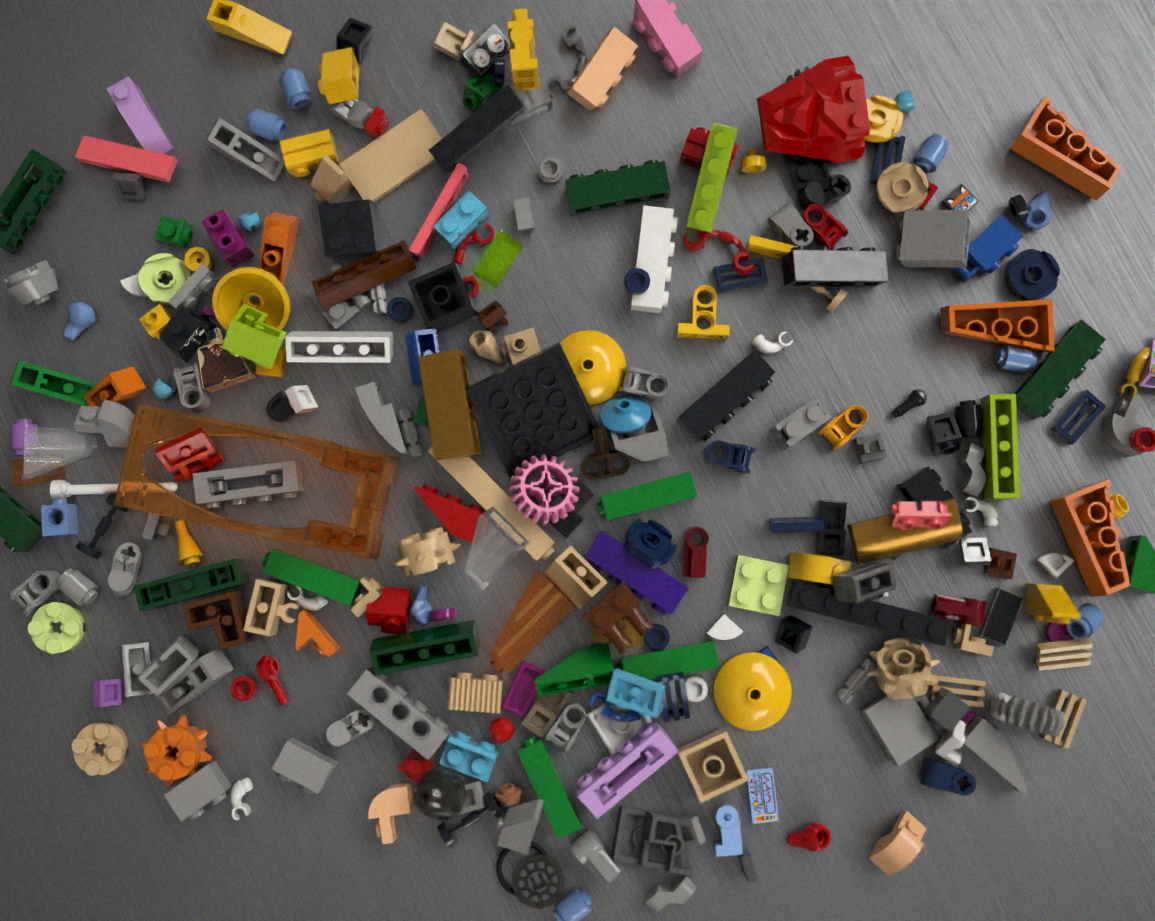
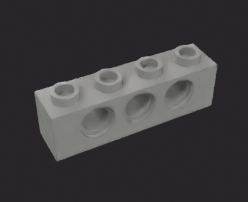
(364, 694)

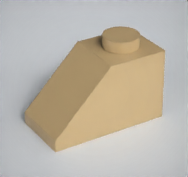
(330, 183)

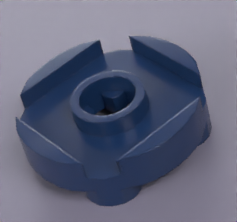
(1027, 288)
(638, 543)

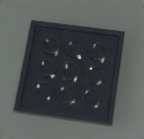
(534, 409)

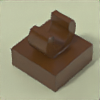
(492, 314)
(1001, 563)

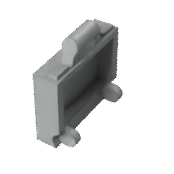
(900, 726)

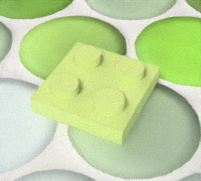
(758, 585)

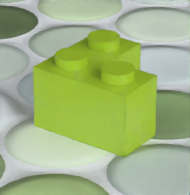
(252, 338)

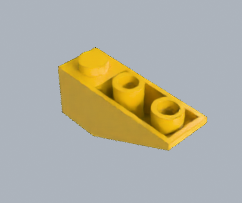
(245, 25)
(1049, 604)

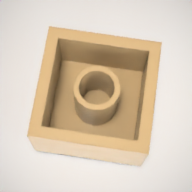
(712, 765)

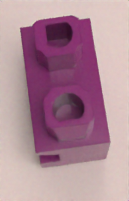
(227, 238)

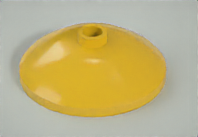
(239, 287)
(608, 362)
(748, 673)

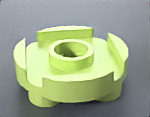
(152, 271)
(41, 627)

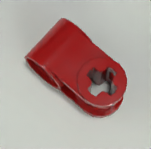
(825, 227)

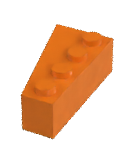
(1064, 151)
(1011, 323)
(1093, 537)

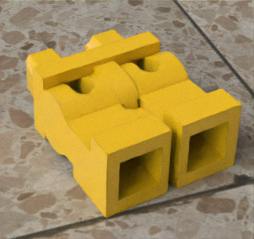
(522, 51)

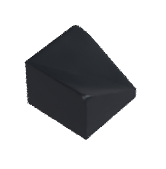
(793, 634)

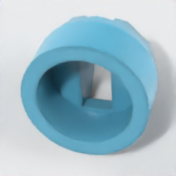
(905, 100)
(248, 220)
(162, 389)

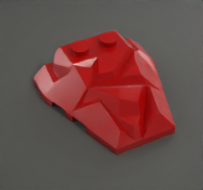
(817, 113)

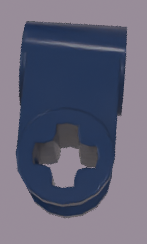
(735, 456)
(944, 777)

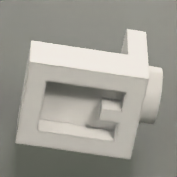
(951, 744)

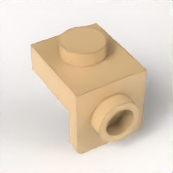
(452, 41)

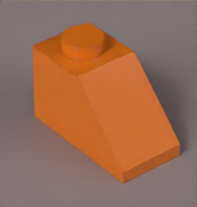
(116, 387)

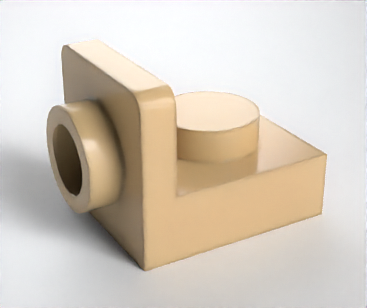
(374, 594)
(974, 645)

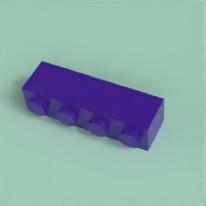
(625, 567)

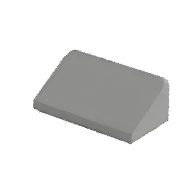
(132, 662)

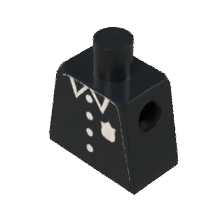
(186, 333)

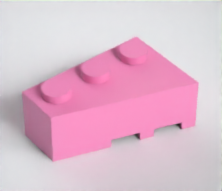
(667, 35)

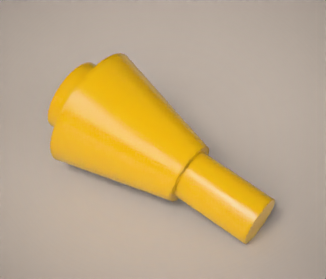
(188, 551)

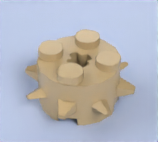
(425, 552)
(903, 669)

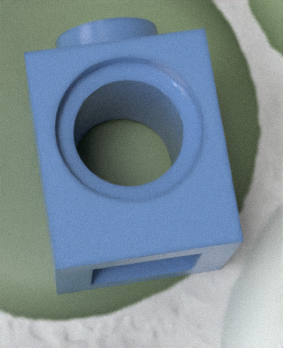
(69, 524)

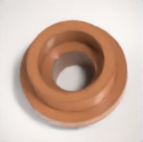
(508, 794)

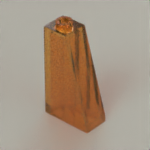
(532, 619)

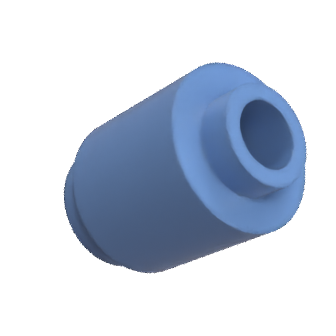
(295, 88)
(266, 125)
(931, 153)
(1016, 358)
(1090, 619)
(573, 906)

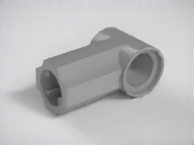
(590, 851)

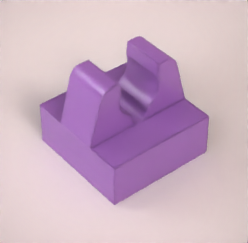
(107, 692)

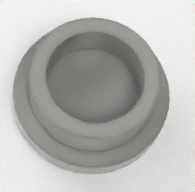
(550, 170)

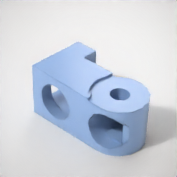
(729, 829)

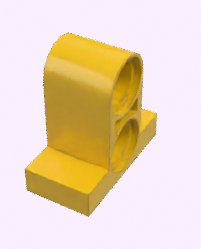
(703, 311)

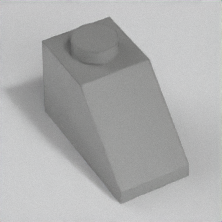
(519, 826)

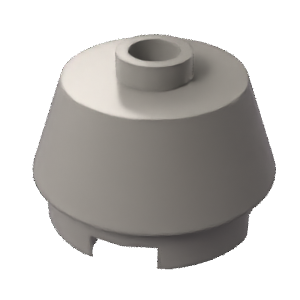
(33, 283)

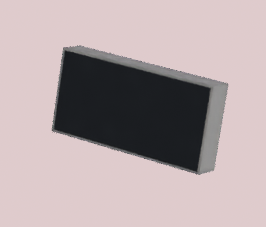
(1001, 616)

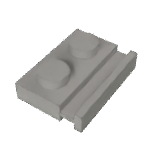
(194, 288)

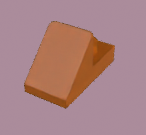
(310, 629)

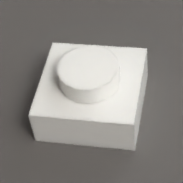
(301, 399)

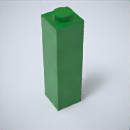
(647, 496)
(311, 576)
(671, 660)
(549, 786)

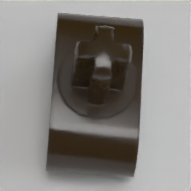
(603, 456)

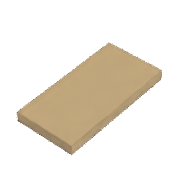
(392, 157)

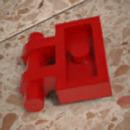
(186, 449)

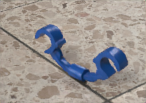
(609, 713)

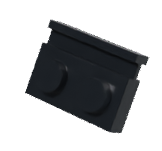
(804, 170)

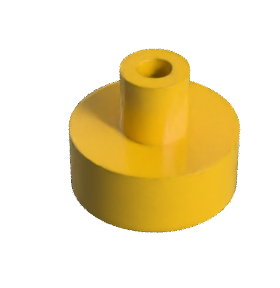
(753, 162)
(195, 257)

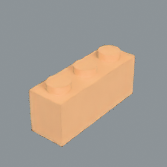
(603, 70)

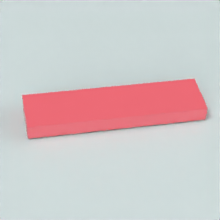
(126, 159)
(440, 208)

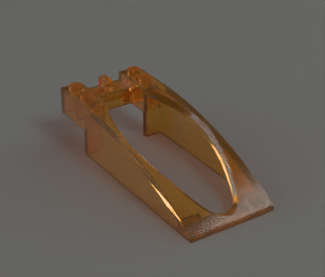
(375, 470)

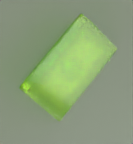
(497, 259)

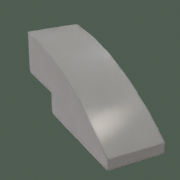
(382, 416)

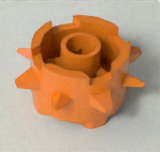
(161, 756)

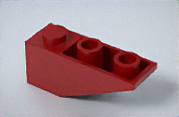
(455, 517)

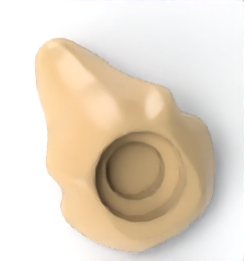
(485, 346)

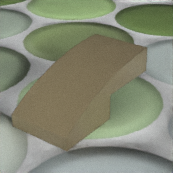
(545, 712)

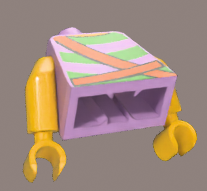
(1141, 370)

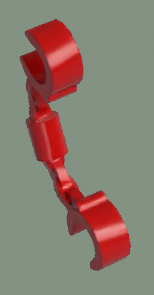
(726, 237)
(460, 253)

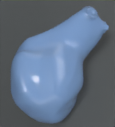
(1039, 212)
(79, 318)
(420, 607)

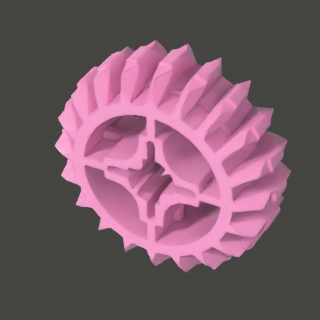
(564, 486)

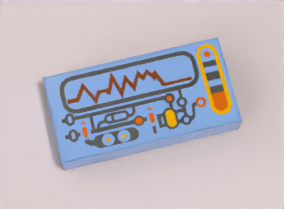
(762, 795)

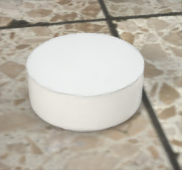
(696, 689)

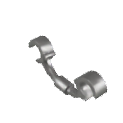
(580, 46)

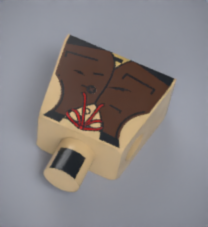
(219, 367)

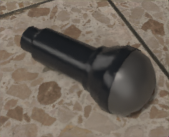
(917, 398)

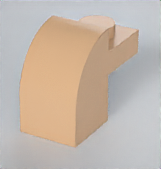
(389, 802)
(900, 846)

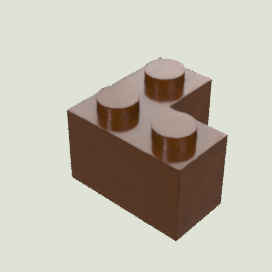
(223, 611)

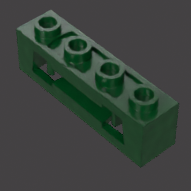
(26, 201)
(191, 584)

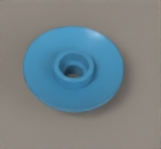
(625, 414)

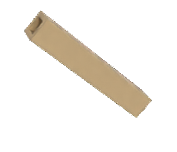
(489, 494)

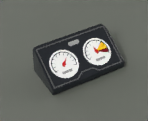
(481, 53)

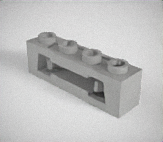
(207, 490)

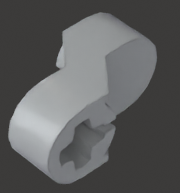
(355, 116)
(975, 476)
(128, 557)
(339, 735)
(676, 894)

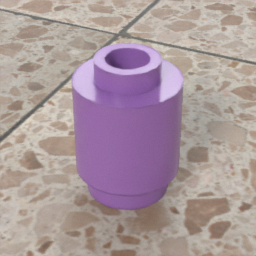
(17, 435)

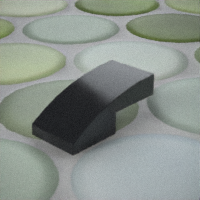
(832, 538)

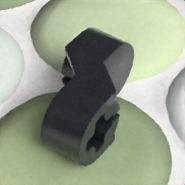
(825, 191)

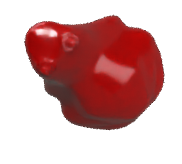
(811, 838)

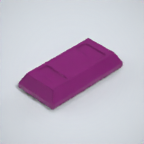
(522, 689)

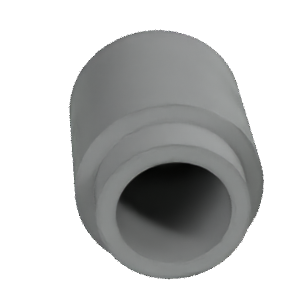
(77, 587)

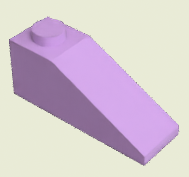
(139, 116)

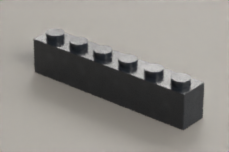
(869, 614)

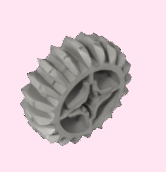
(1027, 714)

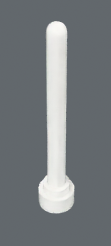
(61, 489)

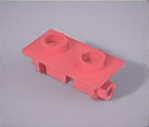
(932, 515)

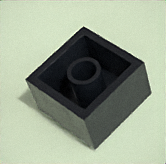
(349, 228)
(443, 297)

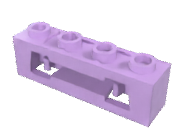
(625, 768)

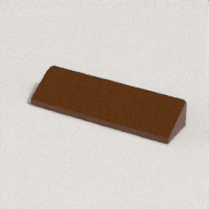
(363, 274)

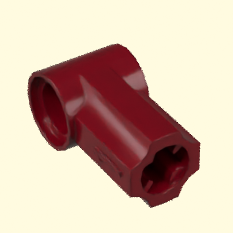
(695, 555)
(963, 610)

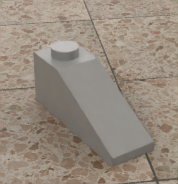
(244, 149)
(194, 681)
(992, 749)

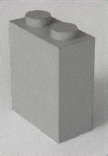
(934, 238)

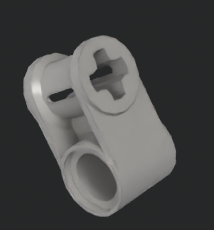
(789, 225)
(642, 383)
(188, 384)
(33, 593)
(565, 730)

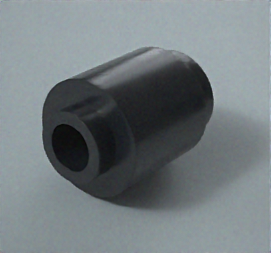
(969, 418)

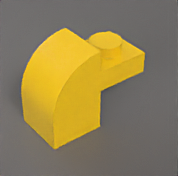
(815, 567)

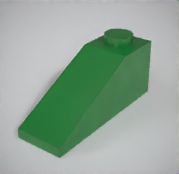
(51, 383)
(582, 670)

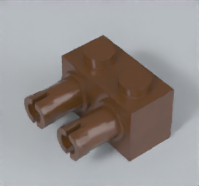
(613, 607)

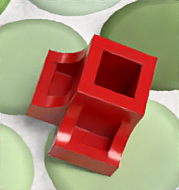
(390, 610)

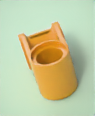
(840, 428)

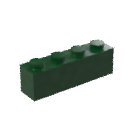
(617, 187)
(1057, 369)
(17, 524)
(424, 647)

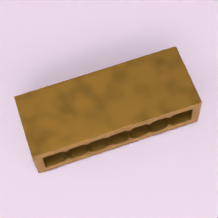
(448, 405)
(877, 540)

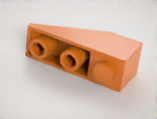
(278, 244)

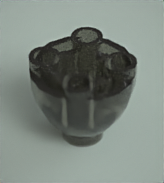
(440, 793)

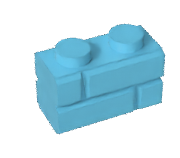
(461, 220)

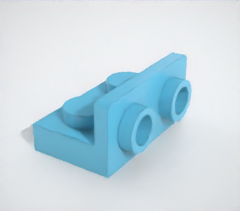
(636, 693)
(468, 756)

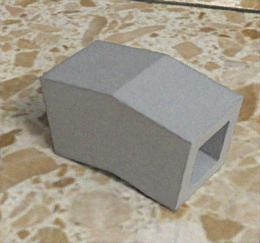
(523, 214)

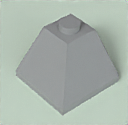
(645, 443)

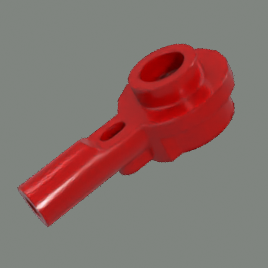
(268, 671)

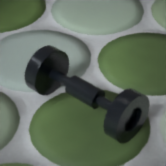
(90, 548)
(448, 834)

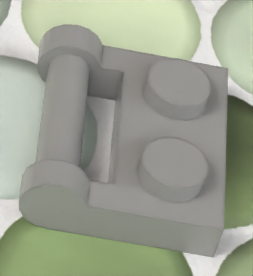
(340, 314)

